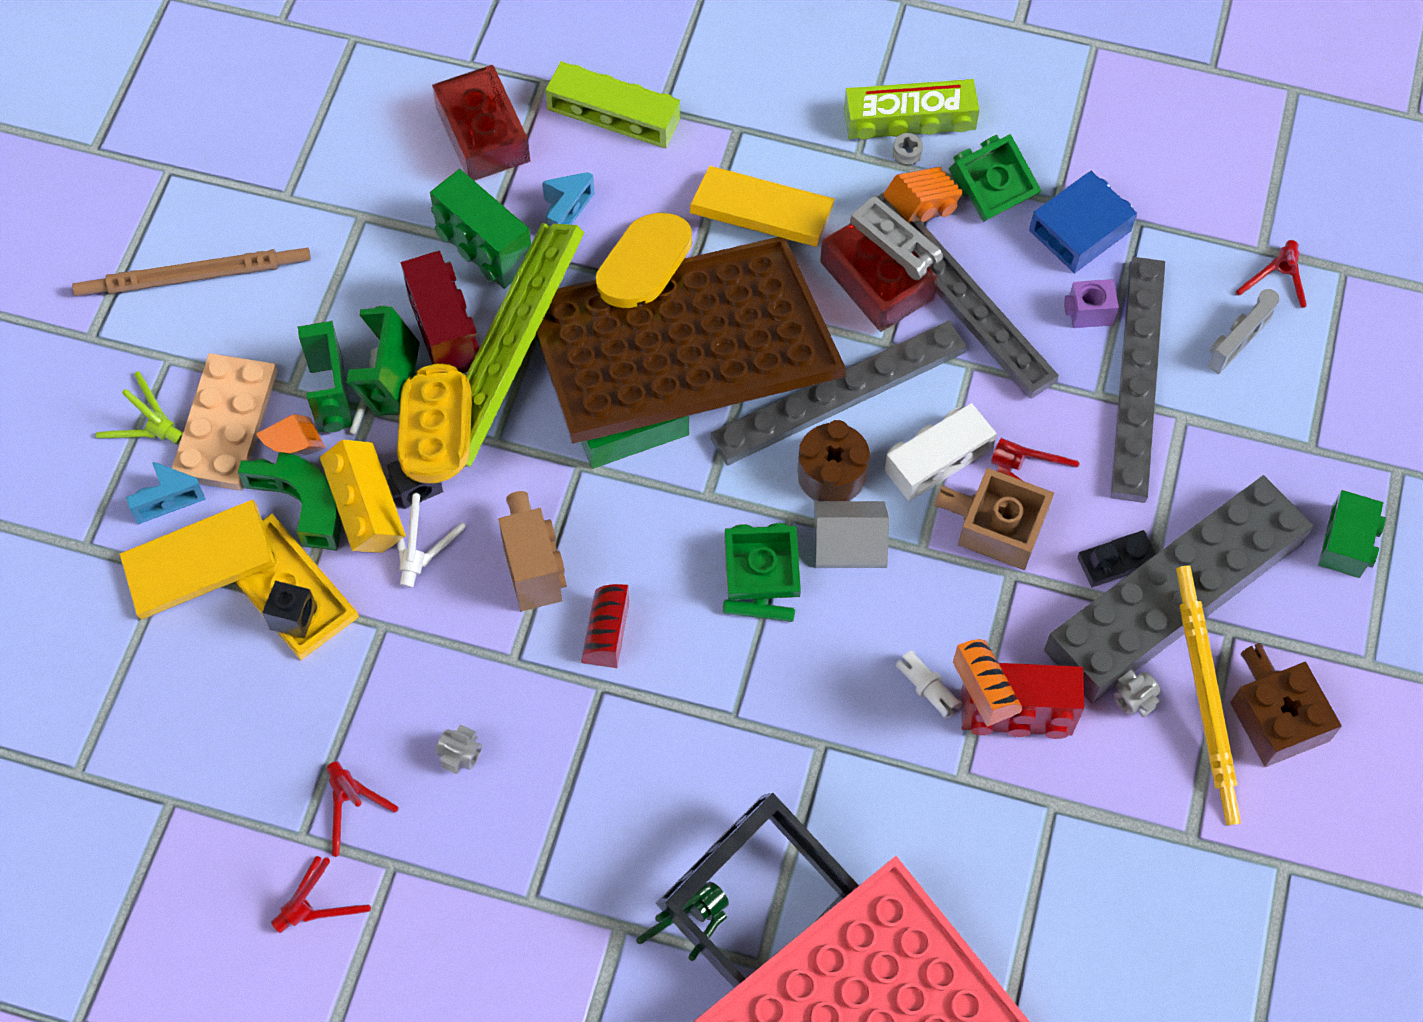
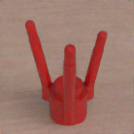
(1012, 455)

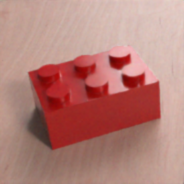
(1049, 701)

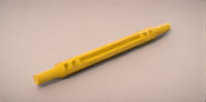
(1208, 695)

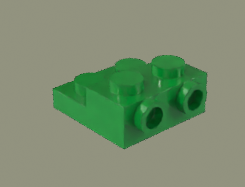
(994, 176)
(762, 562)

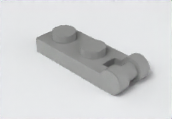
(896, 237)
(1243, 331)

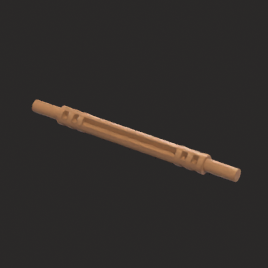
(191, 271)

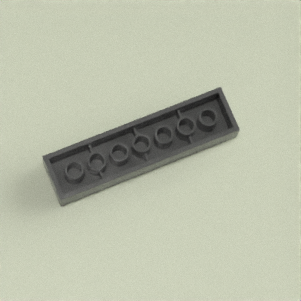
(1143, 610)

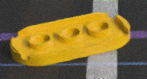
(644, 260)
(434, 424)

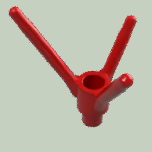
(1284, 263)
(346, 789)
(300, 909)

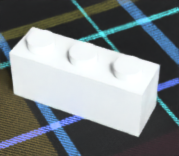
(939, 451)

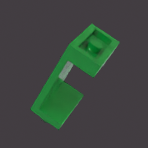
(323, 353)
(394, 363)

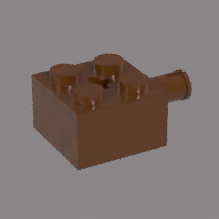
(1283, 709)

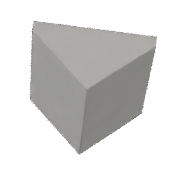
(851, 534)

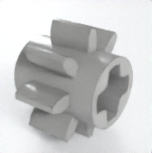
(1137, 693)
(458, 749)

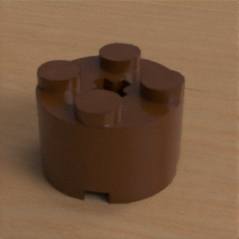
(833, 462)

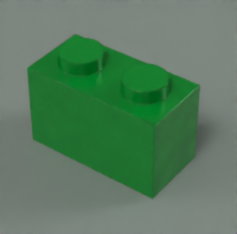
(1352, 534)

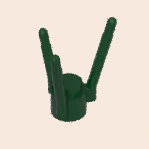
(705, 904)

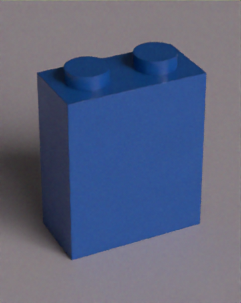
(1083, 221)

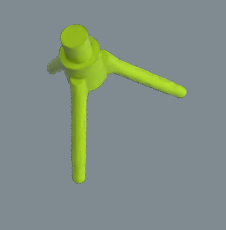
(157, 422)

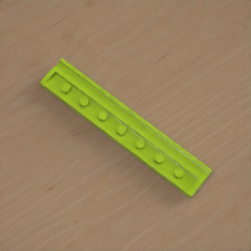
(517, 324)

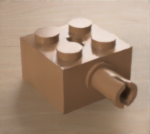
(1000, 517)
(531, 554)

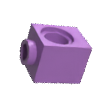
(1098, 292)

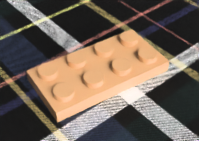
(224, 419)

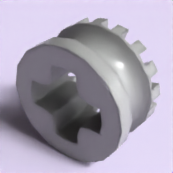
(900, 153)

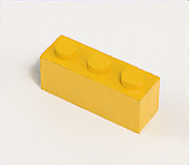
(362, 496)

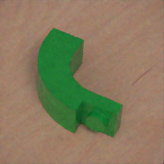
(319, 517)

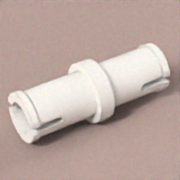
(928, 684)

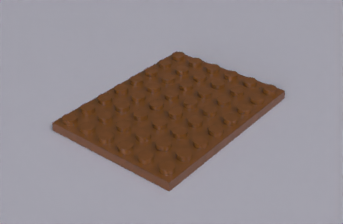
(715, 337)

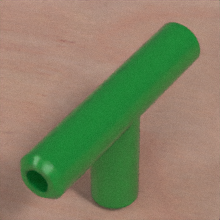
(758, 609)

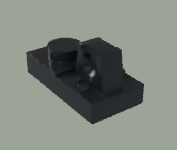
(1115, 558)

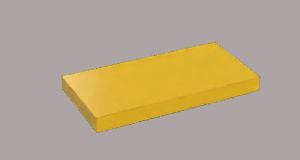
(762, 206)
(197, 559)
(298, 569)

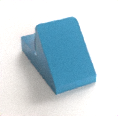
(567, 197)
(174, 493)

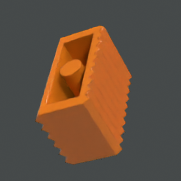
(923, 194)

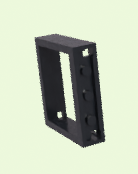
(765, 808)

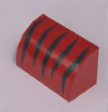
(606, 626)

